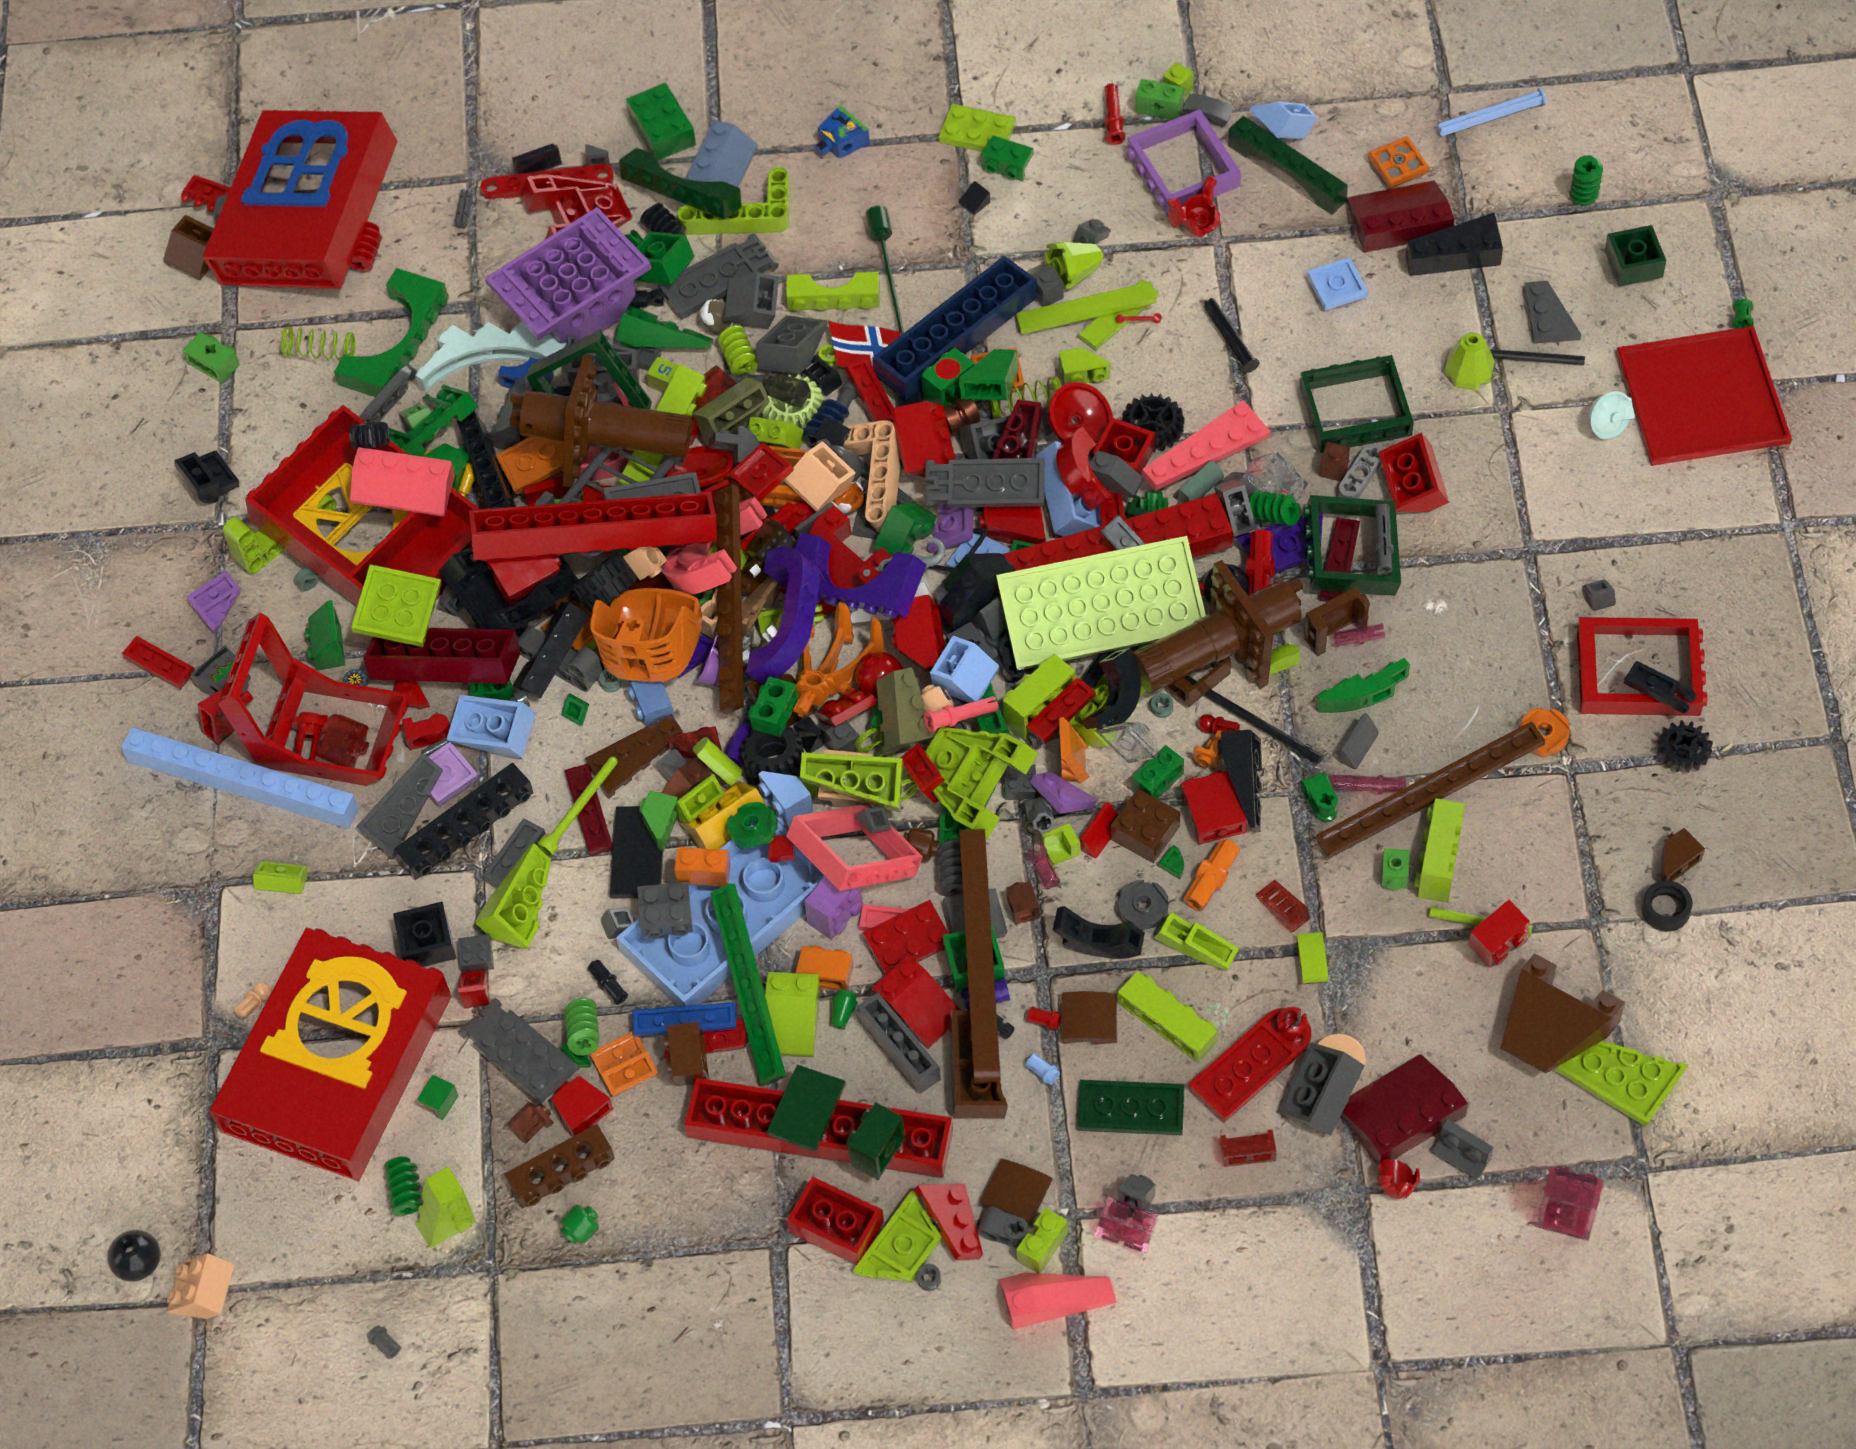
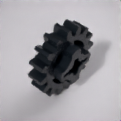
(1684, 746)

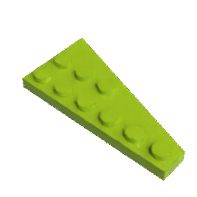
(1624, 1078)

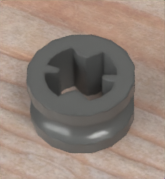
(929, 1269)

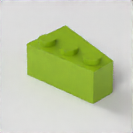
(443, 1209)

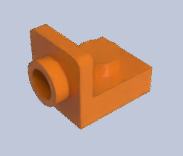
(1210, 756)

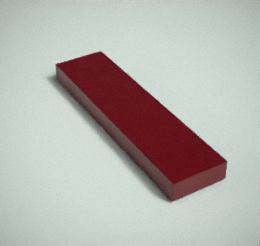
(1341, 551)
(591, 816)

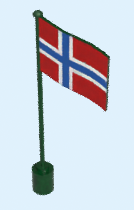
(860, 342)

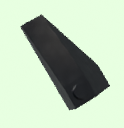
(1243, 759)

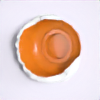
(851, 499)

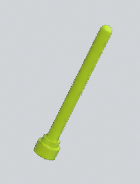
(549, 842)

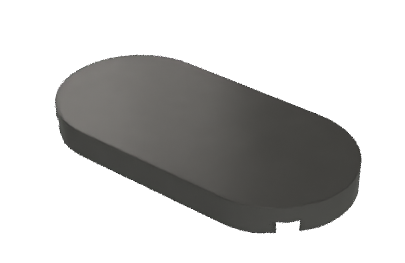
(389, 395)

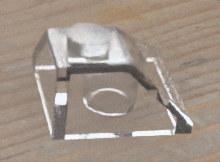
(1131, 741)

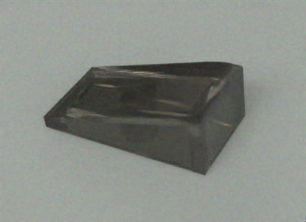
(786, 389)

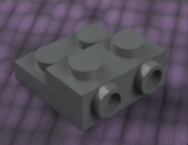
(665, 909)

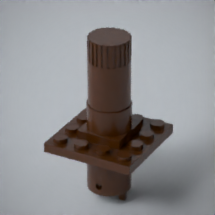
(586, 422)
(1234, 626)

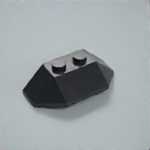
(969, 588)

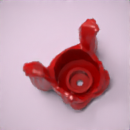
(1196, 210)

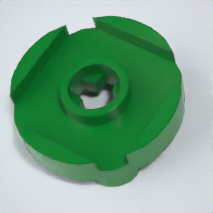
(761, 833)

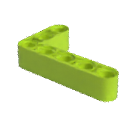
(751, 217)
(257, 549)

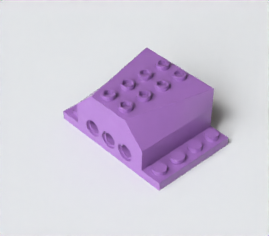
(572, 279)

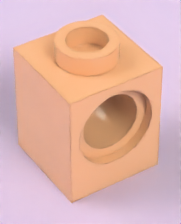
(645, 561)

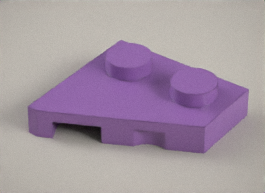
(1062, 794)

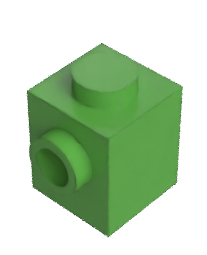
(1395, 868)

